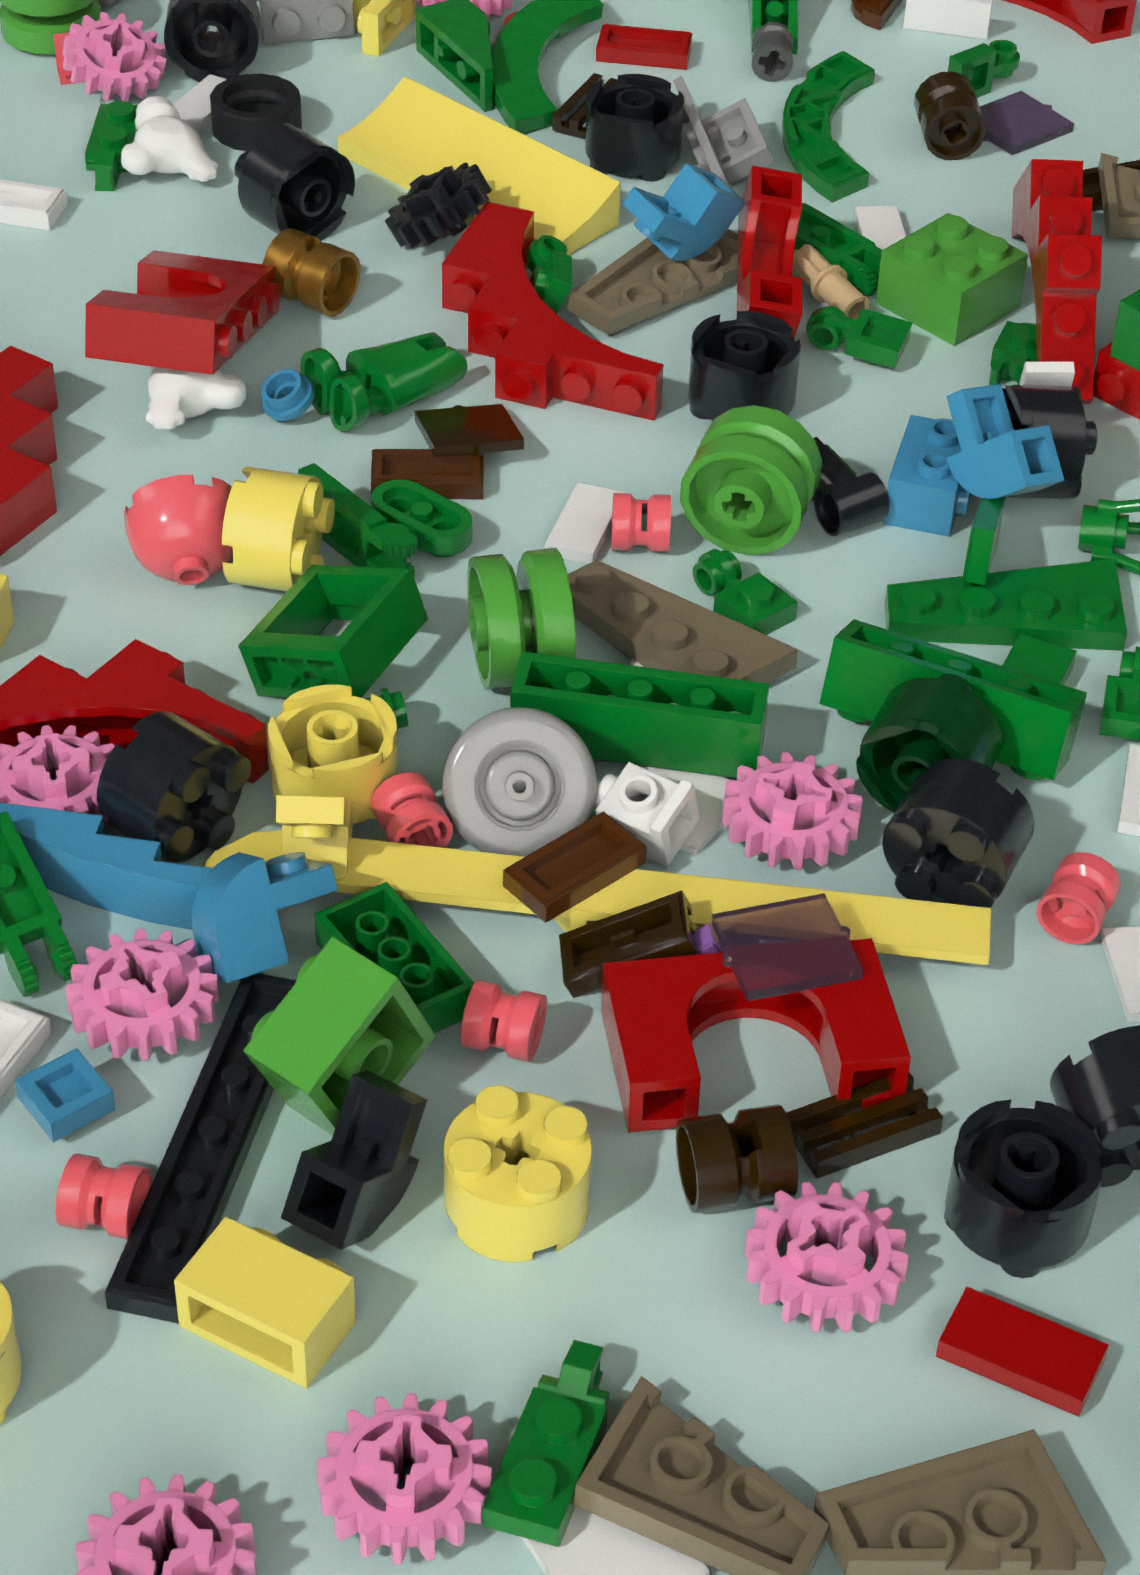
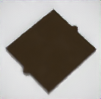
(469, 430)

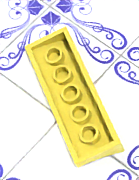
(425, 131)

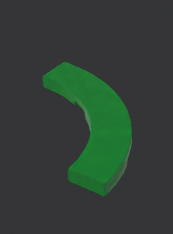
(519, 54)
(808, 126)

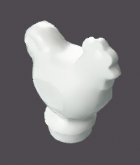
(166, 144)
(189, 394)

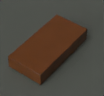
(447, 475)
(574, 866)

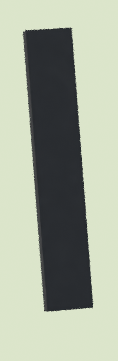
(200, 1160)

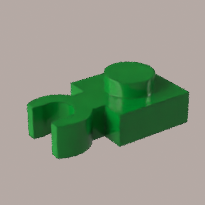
(1011, 351)

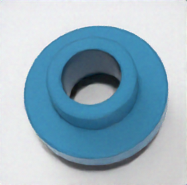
(286, 395)

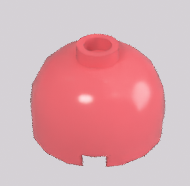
(179, 528)

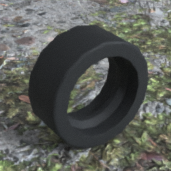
(251, 107)

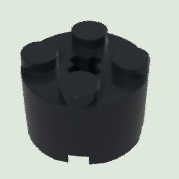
(209, 52)
(634, 126)
(294, 182)
(742, 364)
(1072, 434)
(173, 786)
(957, 835)
(1106, 1097)
(1023, 1185)

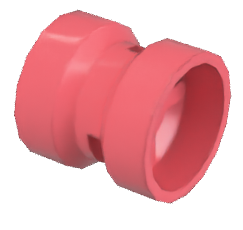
(628, 517)
(410, 811)
(1078, 898)
(503, 1020)
(101, 1195)

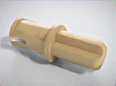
(828, 282)

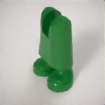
(381, 378)

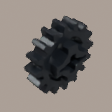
(438, 205)

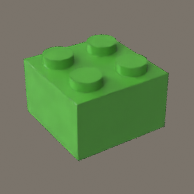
(951, 278)
(334, 1024)

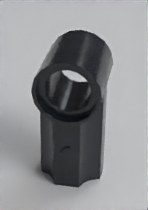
(845, 498)

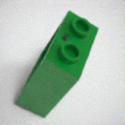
(288, 643)

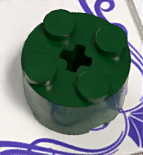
(919, 726)

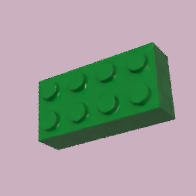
(394, 938)

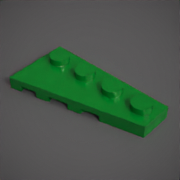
(1057, 603)

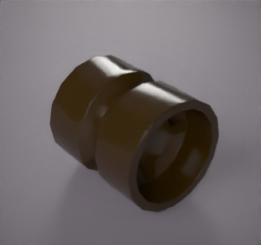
(950, 116)
(736, 1158)

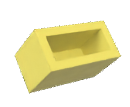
(266, 1301)

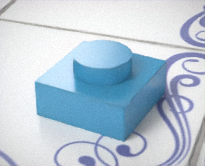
(65, 1094)

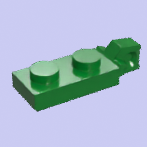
(110, 133)
(550, 1450)

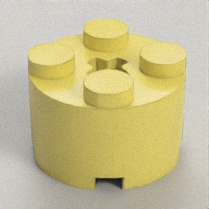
(275, 527)
(333, 746)
(517, 1174)

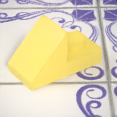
(381, 22)
(318, 828)

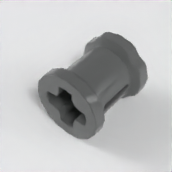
(769, 65)

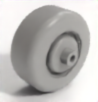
(518, 781)

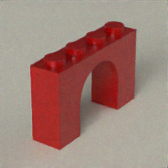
(185, 312)
(664, 1003)

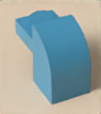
(689, 215)
(993, 455)
(238, 909)

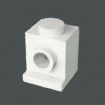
(650, 809)

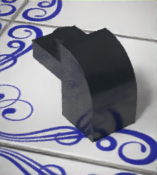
(363, 1172)

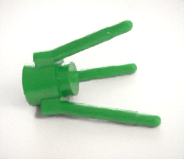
(1107, 528)

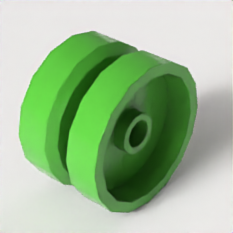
(31, 23)
(751, 480)
(518, 612)

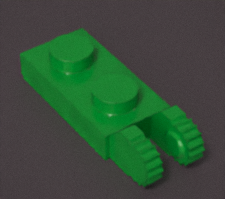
(841, 247)
(360, 530)
(27, 914)

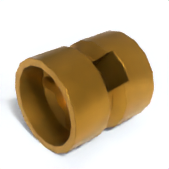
(313, 271)

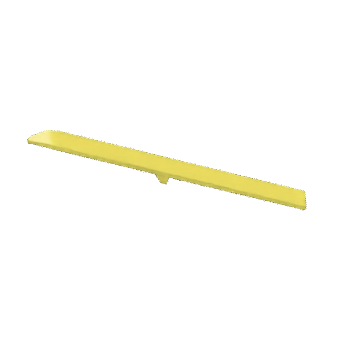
(476, 881)

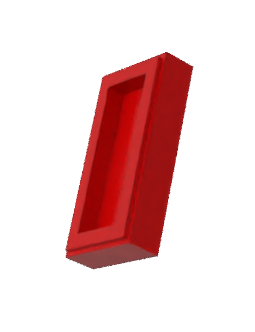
(644, 46)
(1022, 1351)

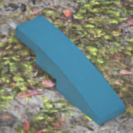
(106, 869)

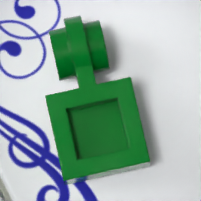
(985, 62)
(550, 270)
(871, 337)
(750, 602)
(1122, 699)

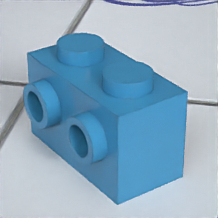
(921, 485)

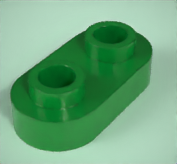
(439, 523)

